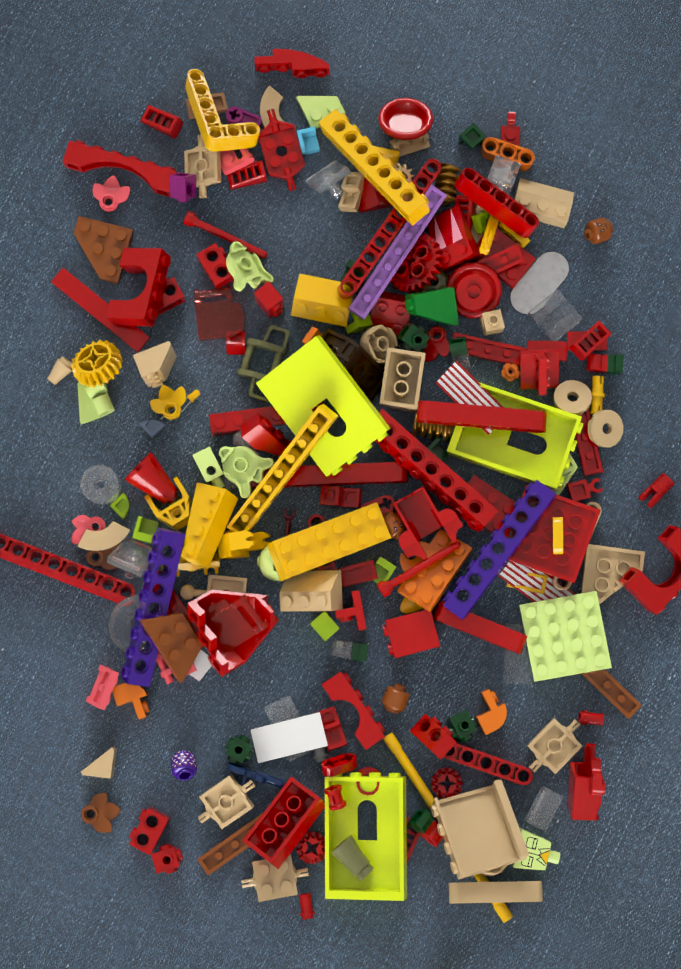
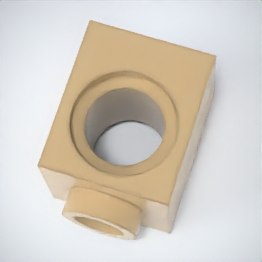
(492, 322)

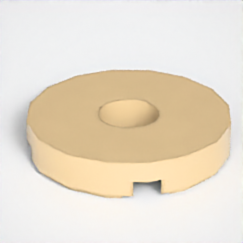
(576, 389)
(614, 432)

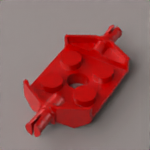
(277, 135)

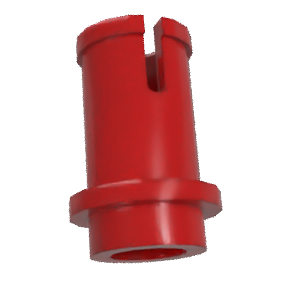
(590, 718)
(306, 906)

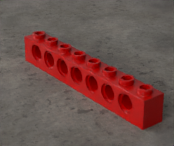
(441, 473)

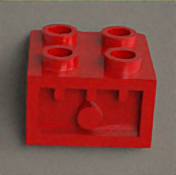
(390, 312)

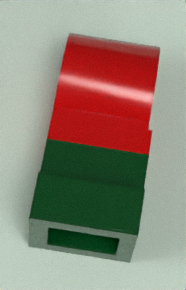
(605, 363)
(425, 826)

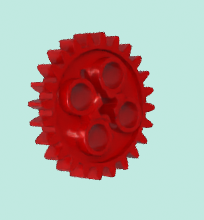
(417, 262)

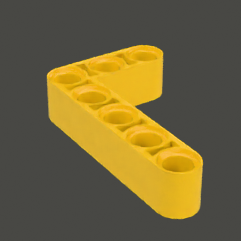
(214, 134)

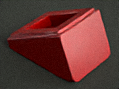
(237, 344)

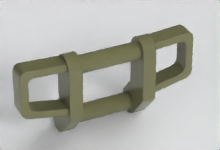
(251, 344)

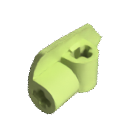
(93, 402)

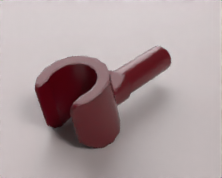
(288, 521)

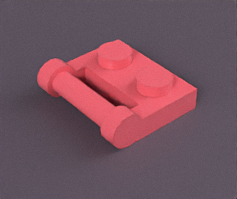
(230, 162)
(103, 687)

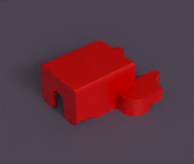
(421, 519)
(585, 786)

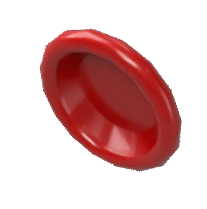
(405, 119)
(475, 289)

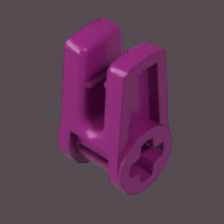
(243, 116)

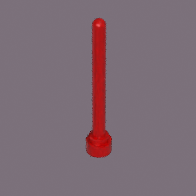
(193, 220)
(386, 587)

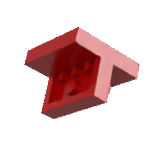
(539, 370)
(357, 611)

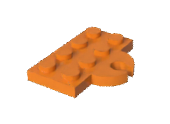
(430, 584)

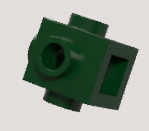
(413, 337)
(461, 726)
(243, 742)

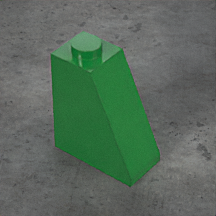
(434, 305)

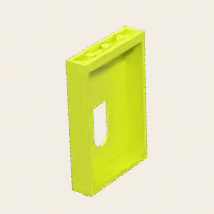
(305, 382)
(494, 453)
(385, 854)

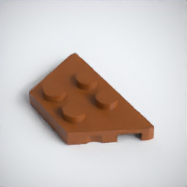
(174, 642)

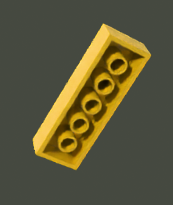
(328, 541)

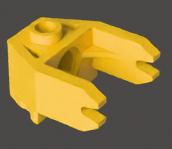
(170, 514)
(238, 544)

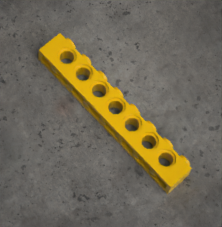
(342, 134)
(283, 469)

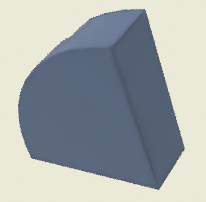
(152, 427)

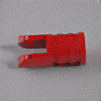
(659, 488)

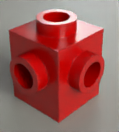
(162, 864)

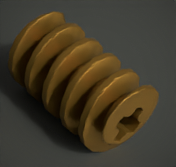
(446, 183)
(438, 430)

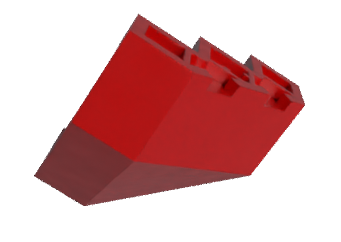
(221, 661)

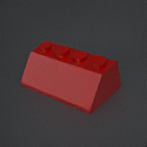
(284, 822)

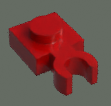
(581, 490)

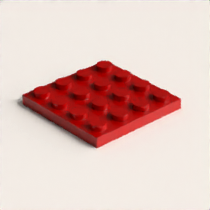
(537, 547)

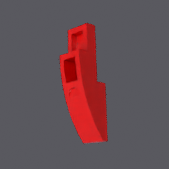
(299, 62)

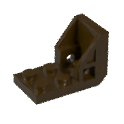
(357, 362)

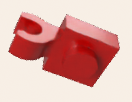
(510, 132)

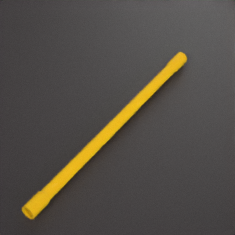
(395, 747)

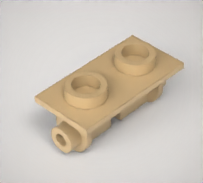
(410, 146)

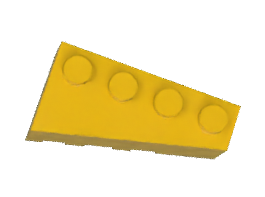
(207, 523)

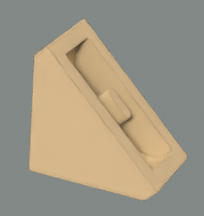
(103, 766)

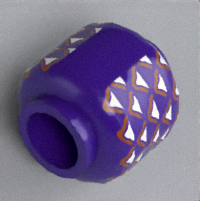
(183, 765)

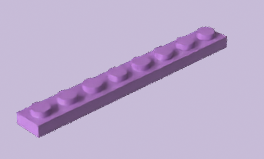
(394, 257)

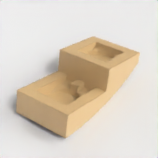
(352, 189)

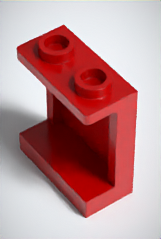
(411, 633)

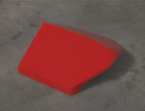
(372, 198)

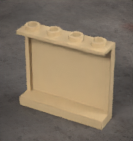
(479, 830)

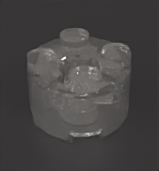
(502, 173)
(90, 481)

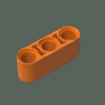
(501, 146)

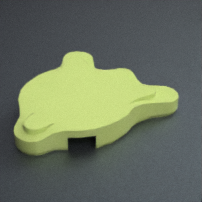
(246, 268)
(243, 466)

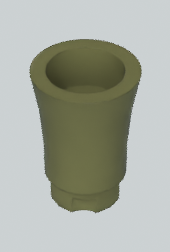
(353, 858)

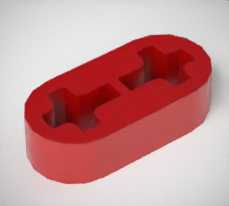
(384, 510)
(339, 764)

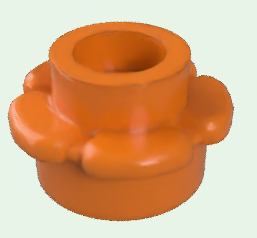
(505, 372)

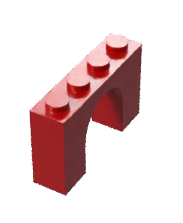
(144, 308)
(656, 596)

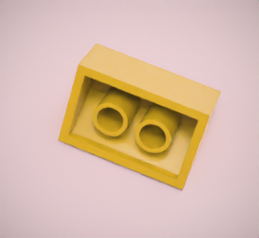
(319, 301)

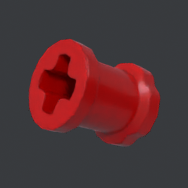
(335, 797)

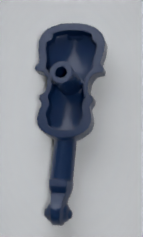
(256, 775)

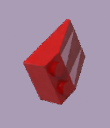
(455, 238)

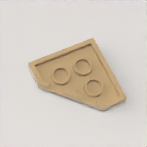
(605, 568)

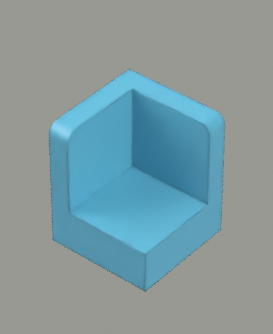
(308, 141)

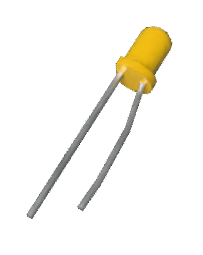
(192, 396)

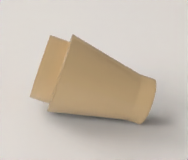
(60, 370)

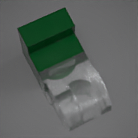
(459, 352)
(349, 650)

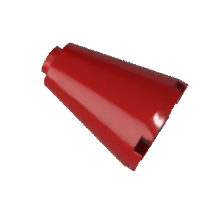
(152, 479)

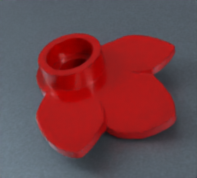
(436, 346)

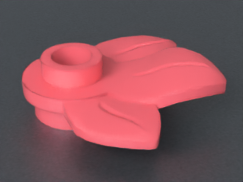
(110, 191)
(84, 522)

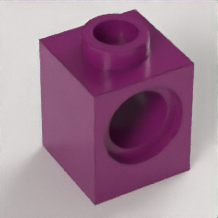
(183, 186)

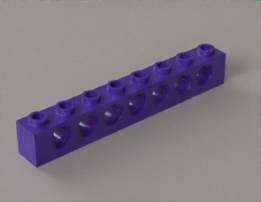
(462, 608)
(148, 654)

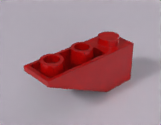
(263, 436)

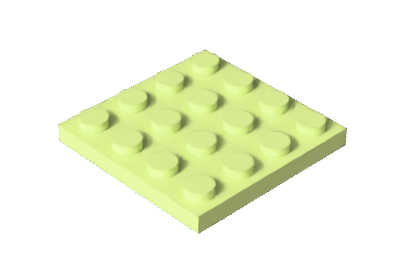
(565, 636)

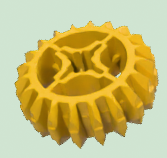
(96, 363)

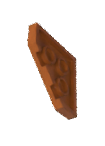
(103, 246)

